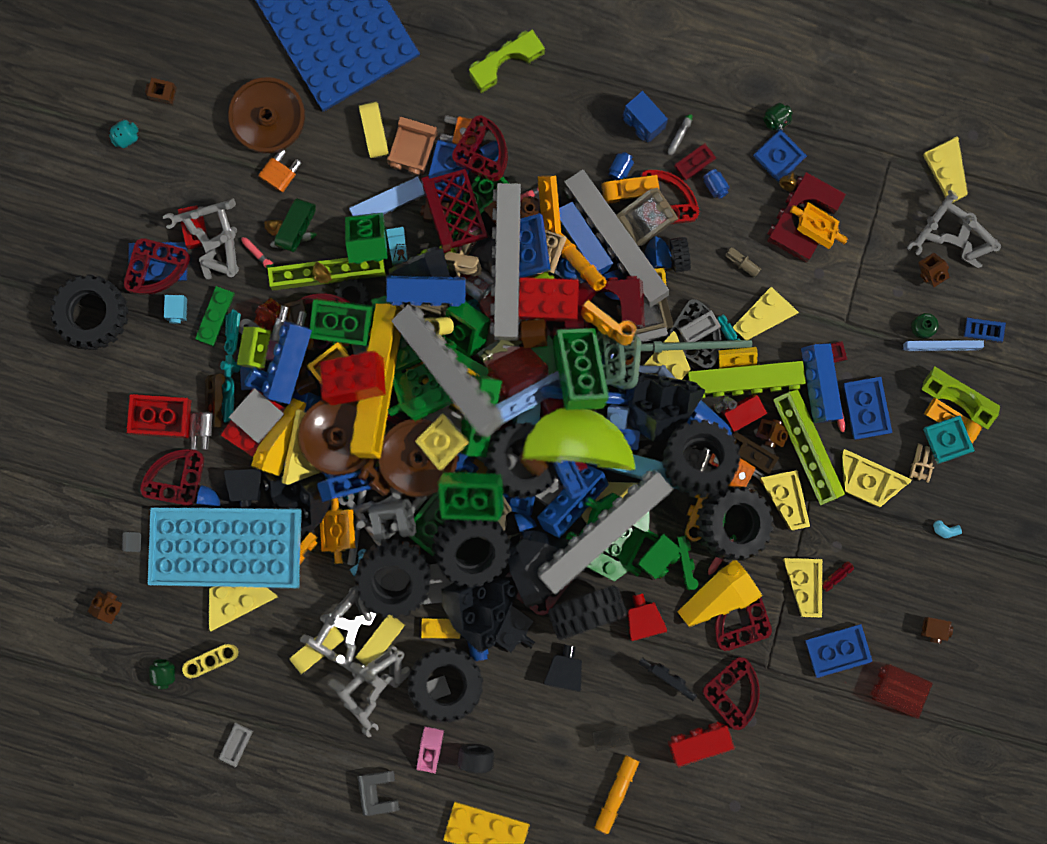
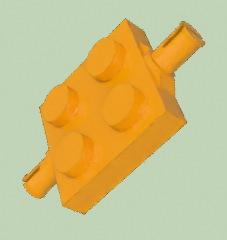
(818, 225)
(337, 531)

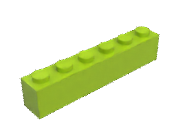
(340, 269)
(750, 378)
(809, 447)

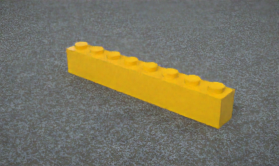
(373, 412)

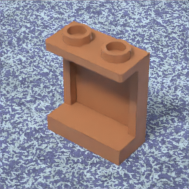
(412, 146)

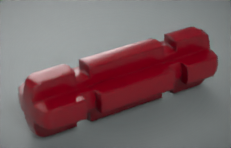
(837, 576)

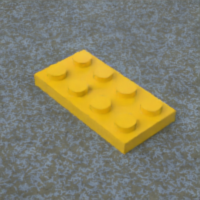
(480, 826)

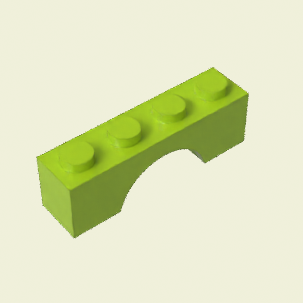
(525, 47)
(976, 405)

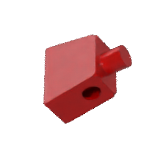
(644, 619)

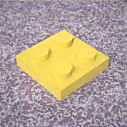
(442, 441)

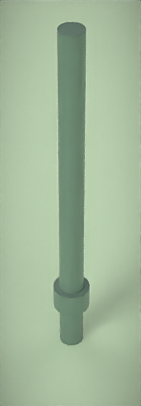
(658, 346)

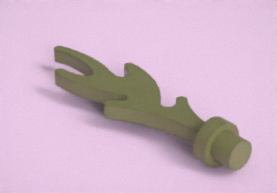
(487, 355)

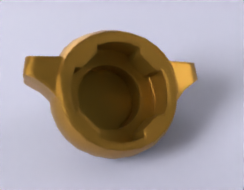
(788, 182)
(273, 226)
(321, 273)

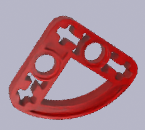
(684, 189)

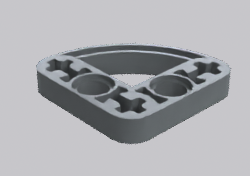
(716, 335)

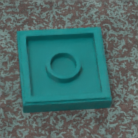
(948, 439)

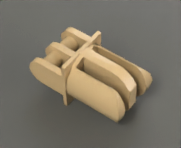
(463, 264)
(922, 464)

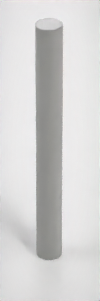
(353, 552)

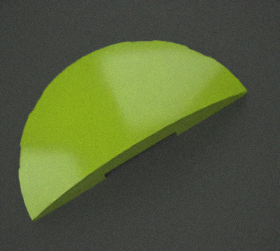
(579, 438)

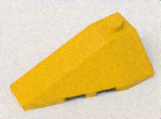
(274, 447)
(723, 593)

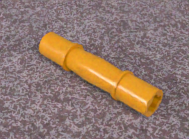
(582, 265)
(616, 794)

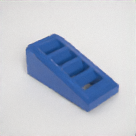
(993, 324)

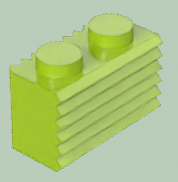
(253, 347)

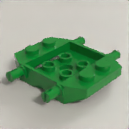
(414, 398)
(623, 548)

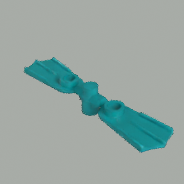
(231, 333)

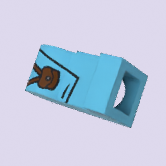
(397, 245)

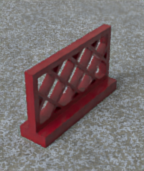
(437, 209)

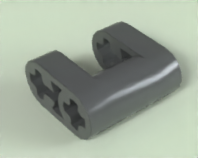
(398, 510)
(369, 796)

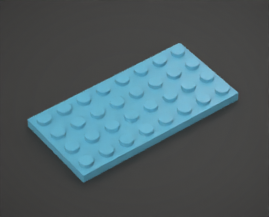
(224, 547)

